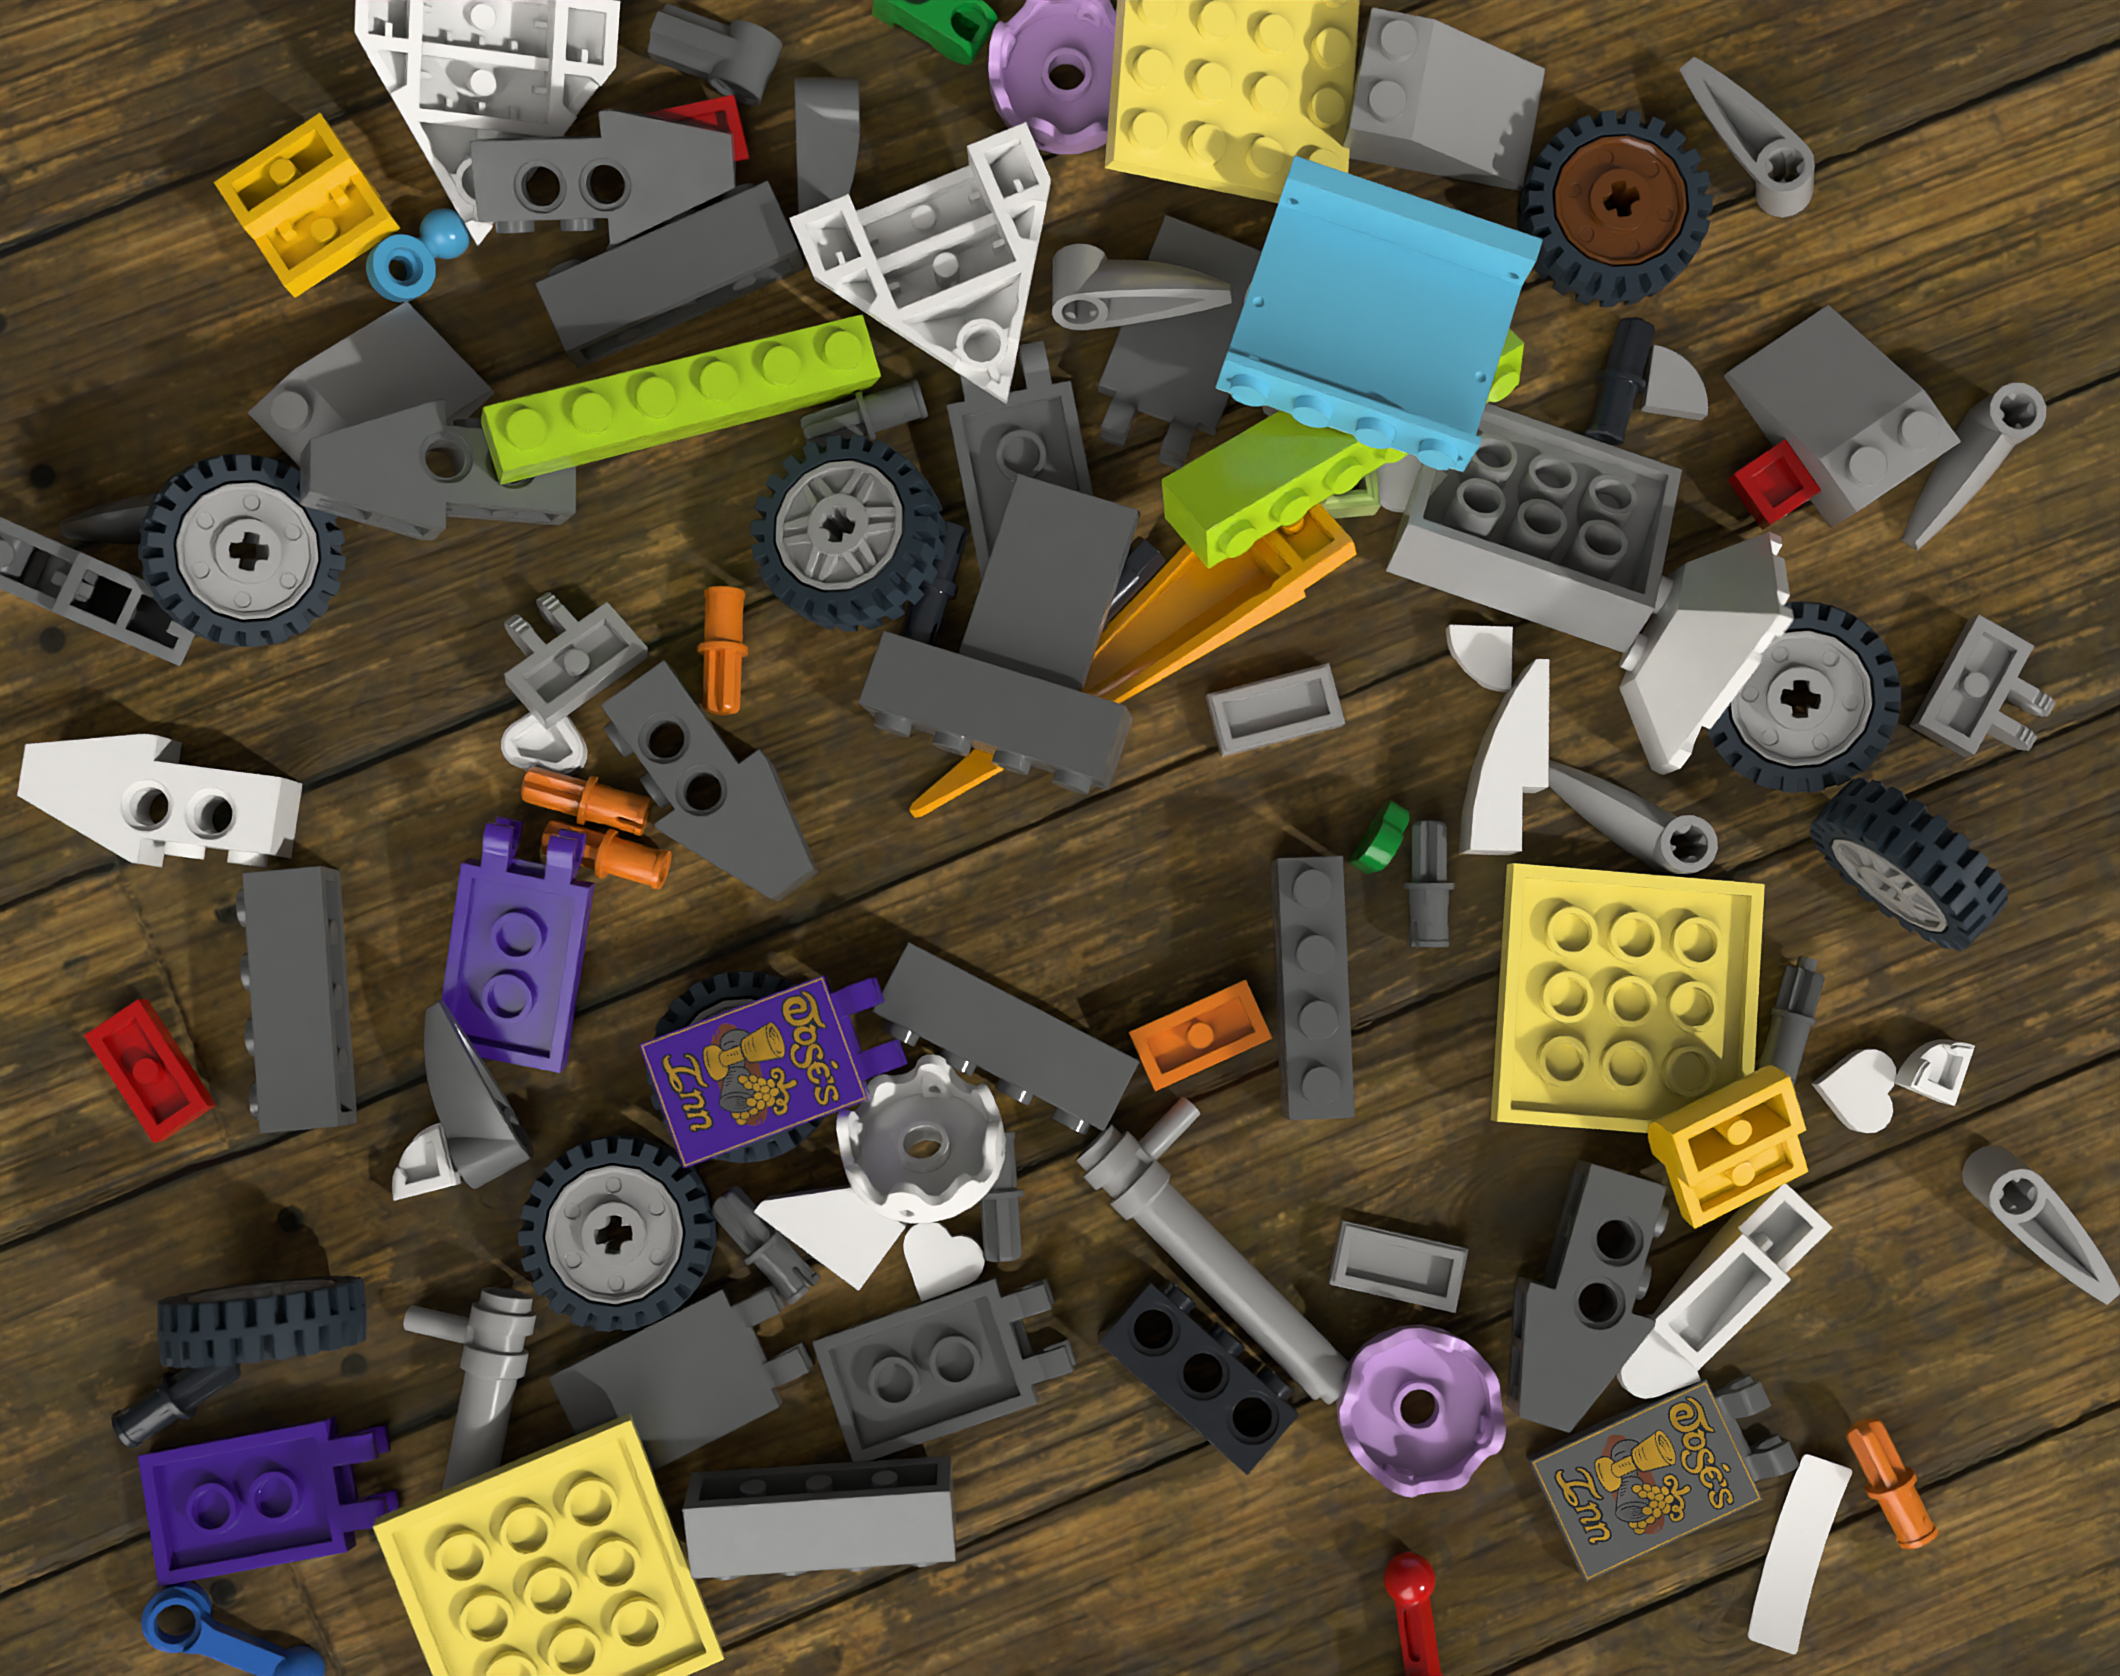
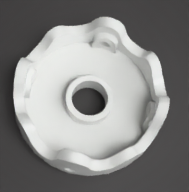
(917, 1107)

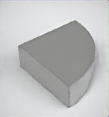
(1673, 386)

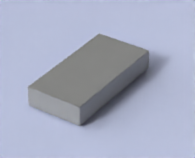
(1275, 710)
(1397, 1265)

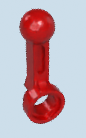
(1410, 1584)

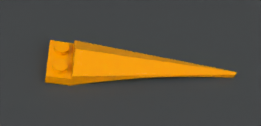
(1186, 616)

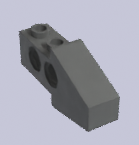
(662, 161)
(382, 479)
(88, 592)
(753, 823)
(1556, 1352)

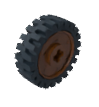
(1634, 170)

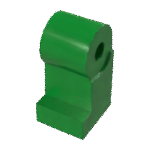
(950, 26)

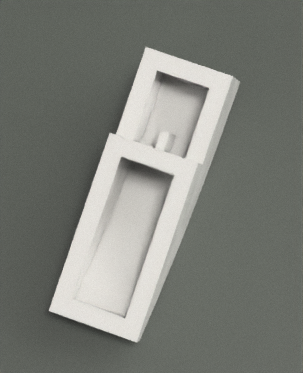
(1508, 763)
(1738, 1273)

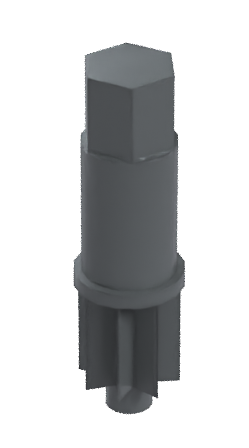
(1792, 1017)

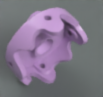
(1031, 47)
(1447, 1446)

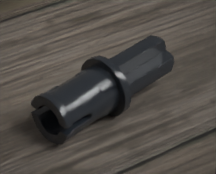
(1620, 381)
(171, 1399)

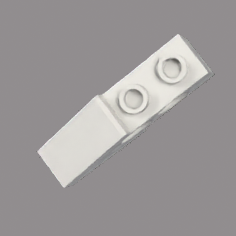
(110, 782)

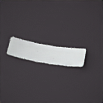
(1796, 1553)

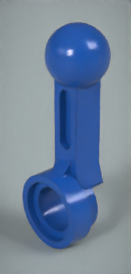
(223, 1641)

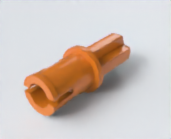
(722, 649)
(586, 800)
(616, 855)
(1891, 1483)

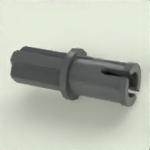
(865, 414)
(1429, 886)
(1001, 1211)
(763, 1245)

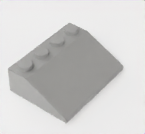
(1544, 529)

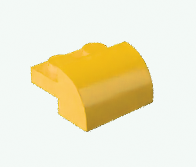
(307, 205)
(1731, 1144)

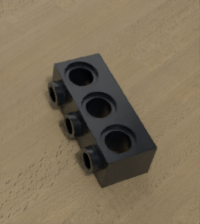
(1206, 1405)

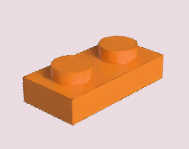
(1200, 1035)

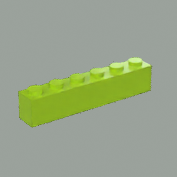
(678, 399)
(1279, 473)

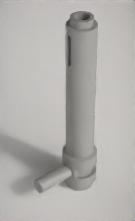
(1143, 1192)
(492, 1363)

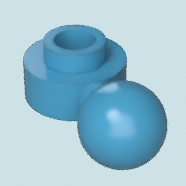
(441, 236)

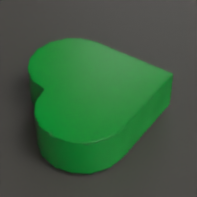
(1381, 839)

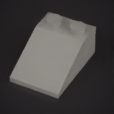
(1441, 102)
(367, 376)
(1842, 411)

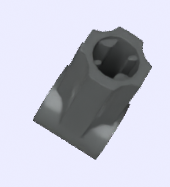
(730, 57)

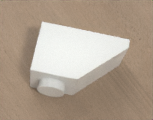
(834, 1229)

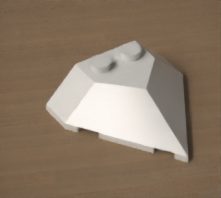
(486, 73)
(943, 258)
(1703, 644)

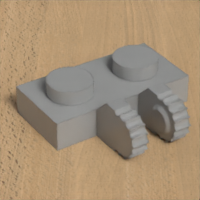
(574, 664)
(1974, 685)

